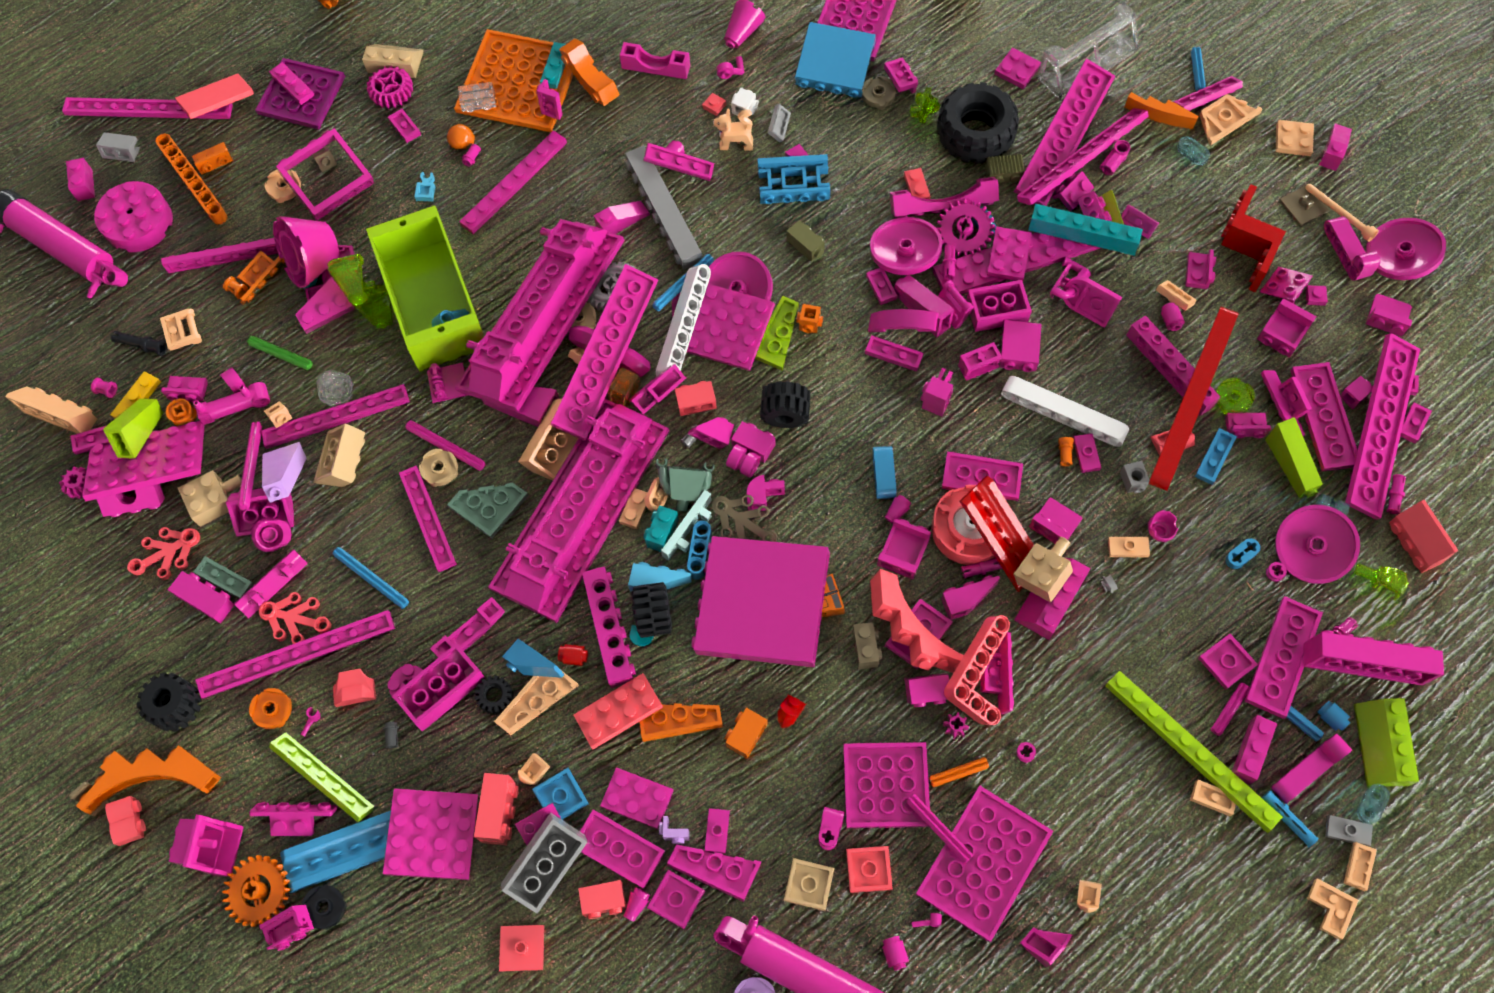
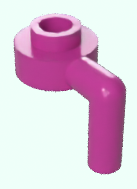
(726, 70)

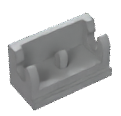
(118, 147)

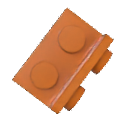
(212, 158)

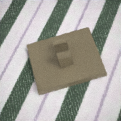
(1303, 206)

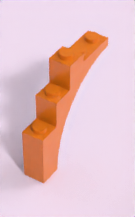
(147, 767)

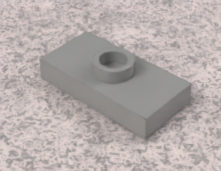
(779, 123)
(1348, 830)

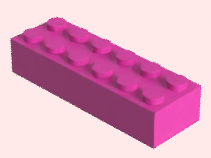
(1373, 658)

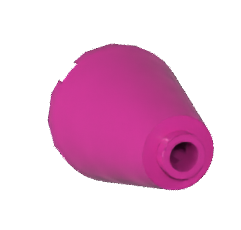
(743, 23)

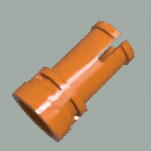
(1065, 448)

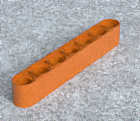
(191, 179)

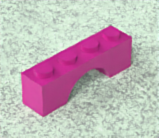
(637, 59)

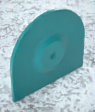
(637, 640)

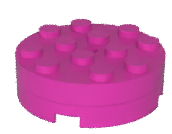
(133, 216)

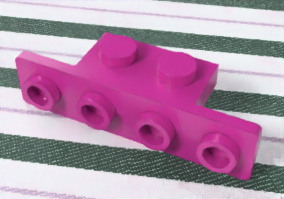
(1288, 396)
(998, 676)
(292, 819)

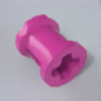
(103, 387)

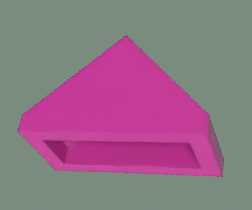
(1045, 945)

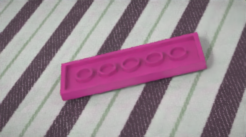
(1327, 419)
(1283, 658)

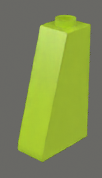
(133, 427)
(1294, 457)

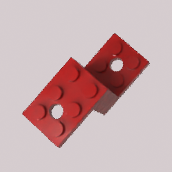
(1252, 237)

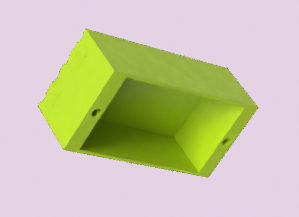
(422, 283)

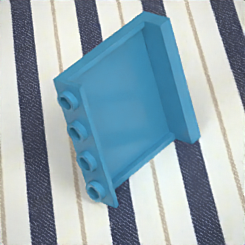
(835, 59)

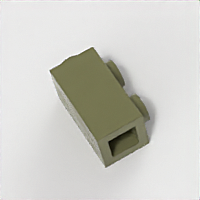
(805, 241)

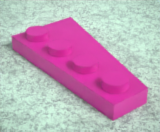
(719, 871)

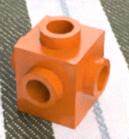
(809, 318)

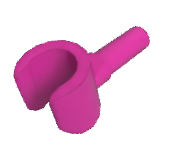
(311, 719)
(935, 921)

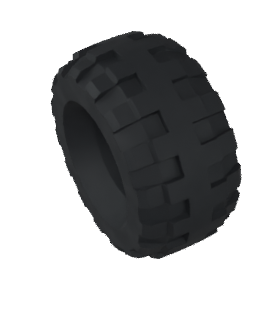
(982, 104)

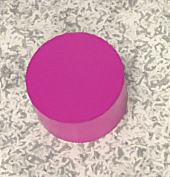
(232, 380)

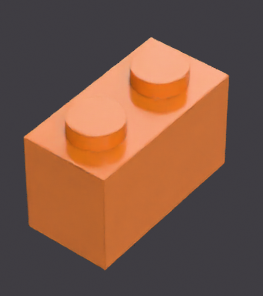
(746, 732)

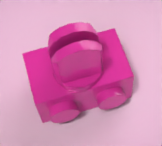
(937, 393)

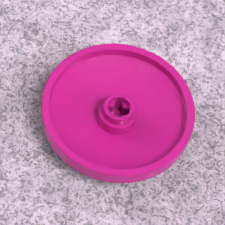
(906, 246)
(1408, 248)
(742, 274)
(1317, 544)

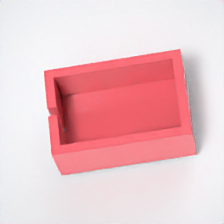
(496, 809)

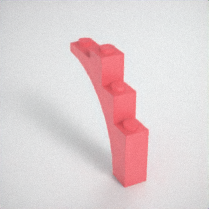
(925, 648)

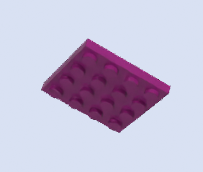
(282, 106)

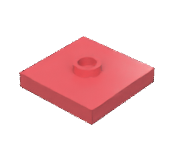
(521, 948)

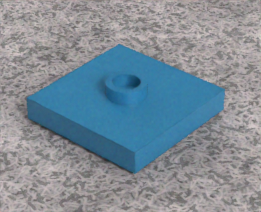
(562, 792)

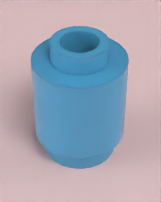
(1334, 716)

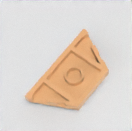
(1225, 117)

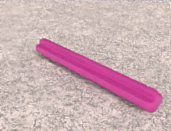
(445, 445)

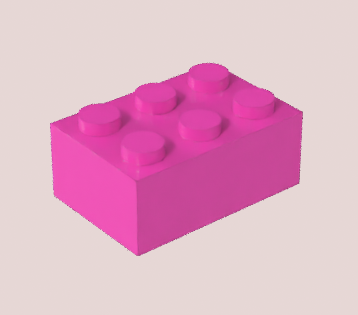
(998, 303)

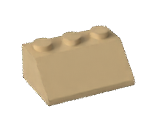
(378, 56)
(340, 456)

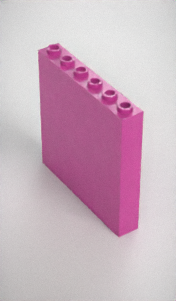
(761, 601)

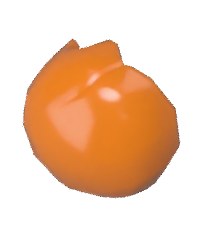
(460, 136)

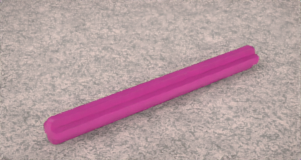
(249, 466)

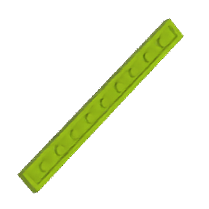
(1194, 752)

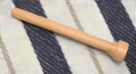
(1368, 232)

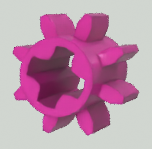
(950, 727)

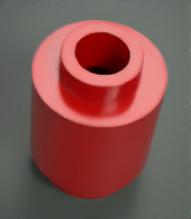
(572, 654)

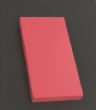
(214, 96)

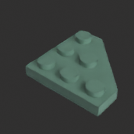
(488, 506)

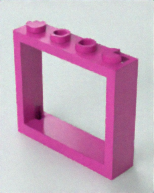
(339, 197)

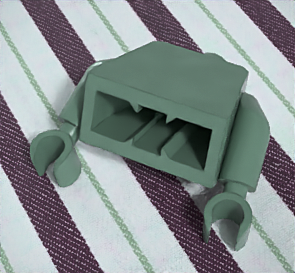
(684, 483)

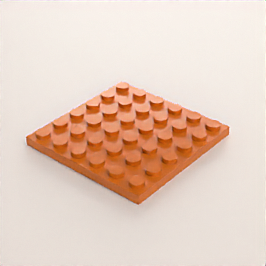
(515, 70)

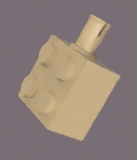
(207, 496)
(1045, 570)

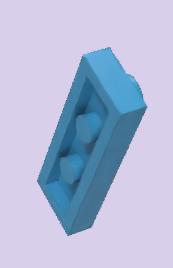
(1215, 456)

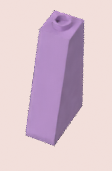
(281, 470)

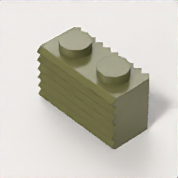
(1005, 168)

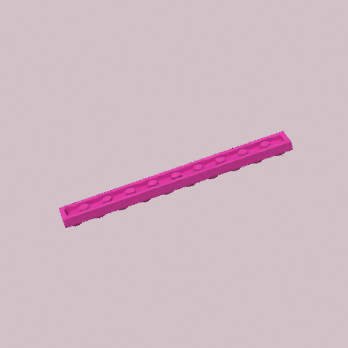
(135, 108)
(1082, 156)
(295, 654)

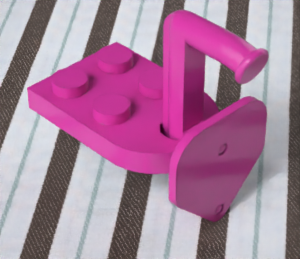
(1085, 294)

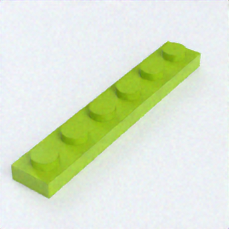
(321, 777)

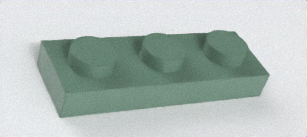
(223, 577)

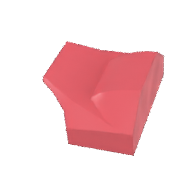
(353, 688)

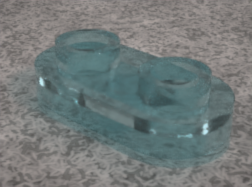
(1193, 151)
(1372, 805)

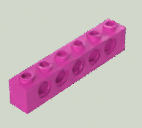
(1167, 359)
(593, 580)

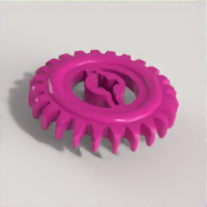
(969, 211)

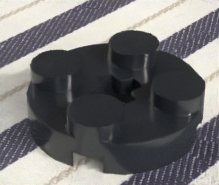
(336, 906)

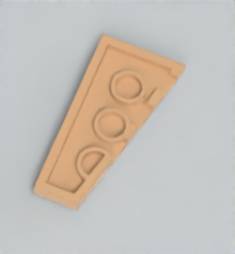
(533, 700)

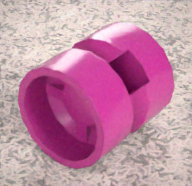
(744, 461)

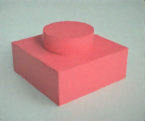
(714, 104)

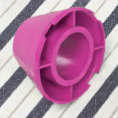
(304, 247)

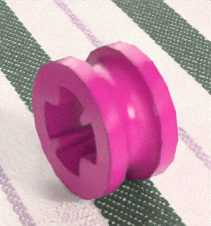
(1281, 570)
(1030, 747)

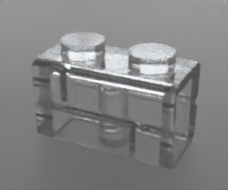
(477, 96)

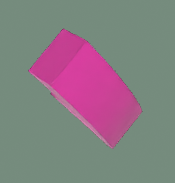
(657, 389)

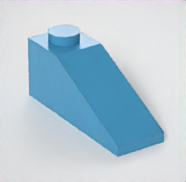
(529, 661)

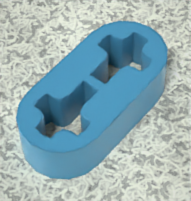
(1240, 550)

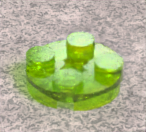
(1230, 405)

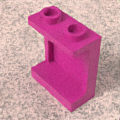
(1286, 328)
(1020, 345)
(904, 548)

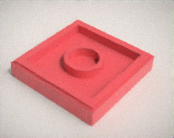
(869, 869)

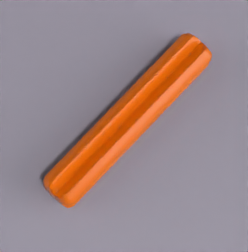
(958, 772)

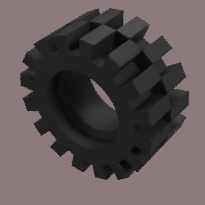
(485, 687)

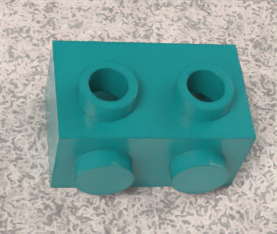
(662, 528)

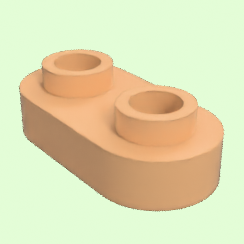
(656, 494)

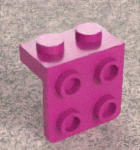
(1389, 315)

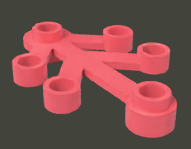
(167, 551)
(292, 617)

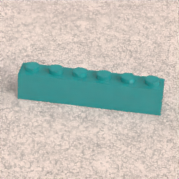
(1085, 229)

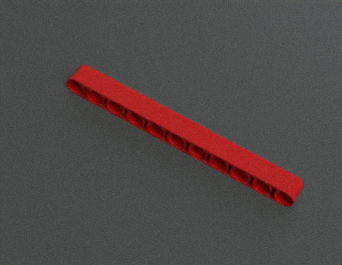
(1193, 399)

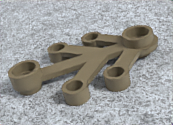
(741, 518)

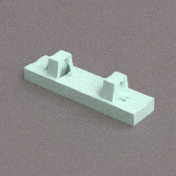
(677, 539)

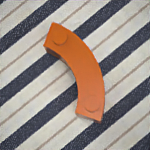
(581, 65)

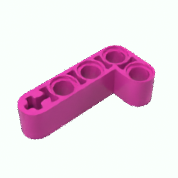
(1349, 249)
(1311, 768)

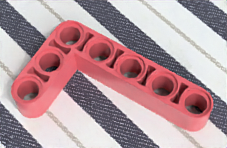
(975, 671)

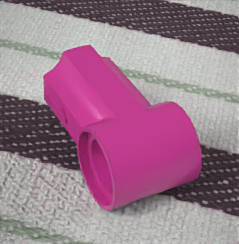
(1115, 157)

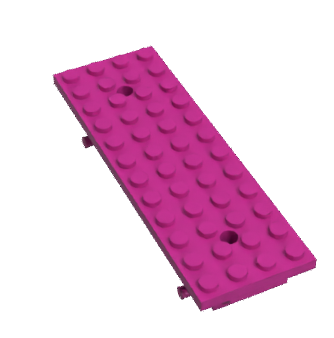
(539, 315)
(578, 510)

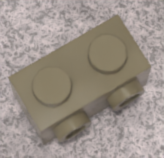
(866, 646)

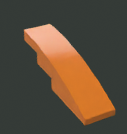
(1167, 113)

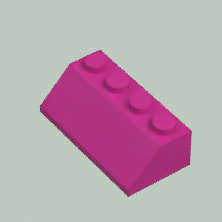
(1044, 616)
(438, 687)

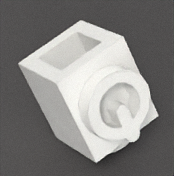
(744, 100)

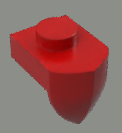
(789, 711)

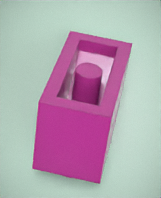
(714, 432)

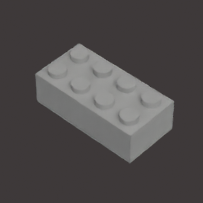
(543, 863)

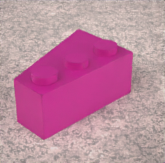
(324, 307)

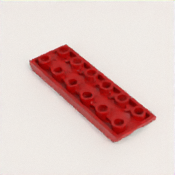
(998, 526)

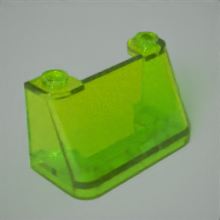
(366, 297)

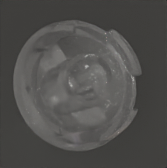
(334, 387)

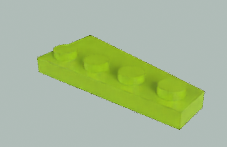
(778, 334)

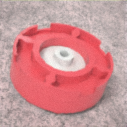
(955, 531)

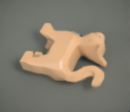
(735, 131)

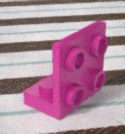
(1055, 521)

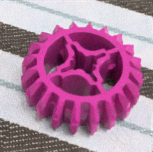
(392, 92)

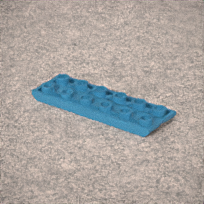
(336, 852)

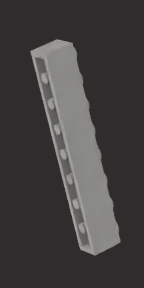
(663, 208)

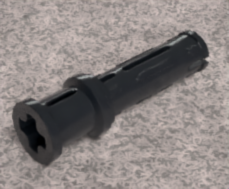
(147, 343)

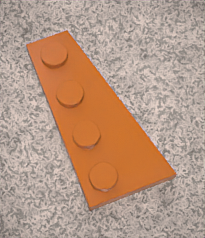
(680, 720)

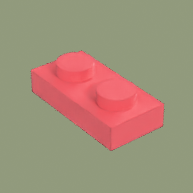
(916, 183)

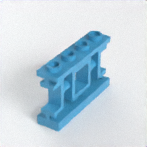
(793, 167)

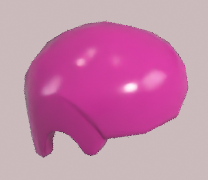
(1162, 526)

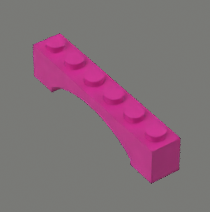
(903, 203)

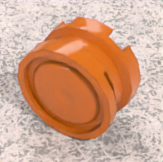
(181, 412)

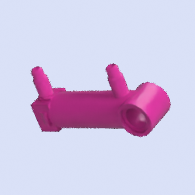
(254, 396)

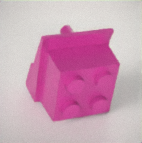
(206, 845)

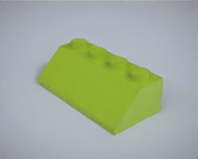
(1386, 742)

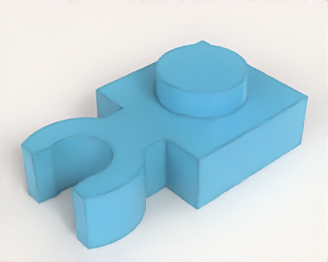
(425, 190)

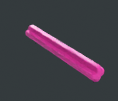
(939, 828)

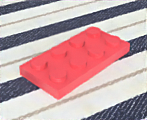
(618, 711)

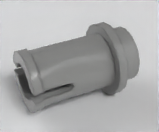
(688, 440)

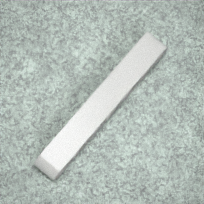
(684, 318)
(1065, 411)

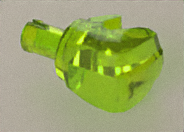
(1389, 577)

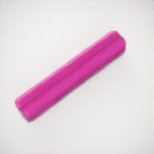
(1230, 709)

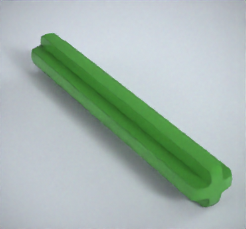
(279, 352)

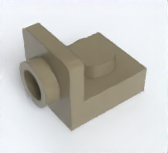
(324, 159)

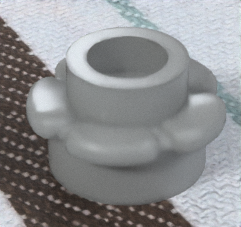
(1109, 584)

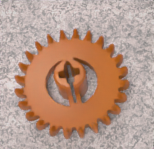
(256, 890)

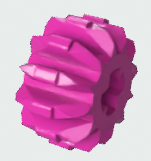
(73, 482)

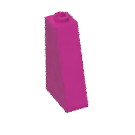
(918, 297)
(533, 408)

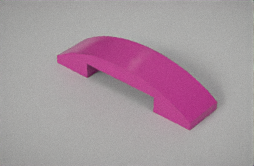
(903, 319)
(471, 630)

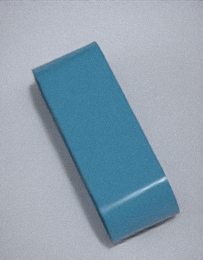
(884, 472)
(698, 541)

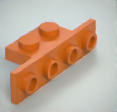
(256, 273)

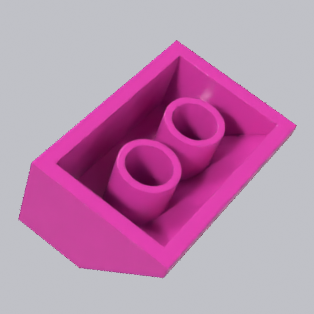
(259, 509)

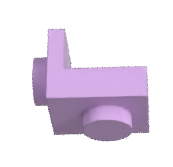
(677, 836)

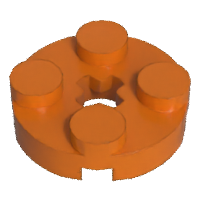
(276, 718)

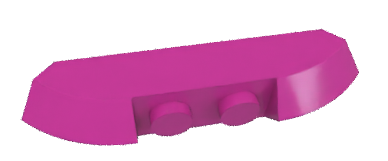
(631, 361)

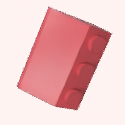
(1423, 536)

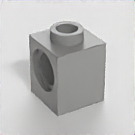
(1137, 470)

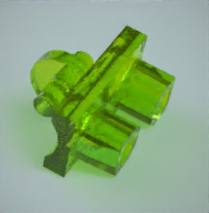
(927, 105)

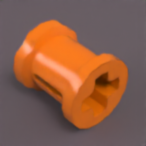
(235, 287)

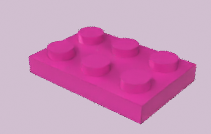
(1009, 254)
(931, 619)
(637, 798)

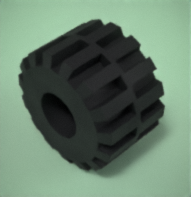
(785, 404)
(651, 609)
(169, 702)

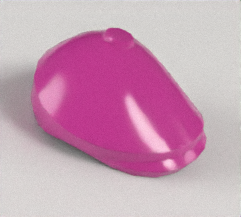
(270, 534)

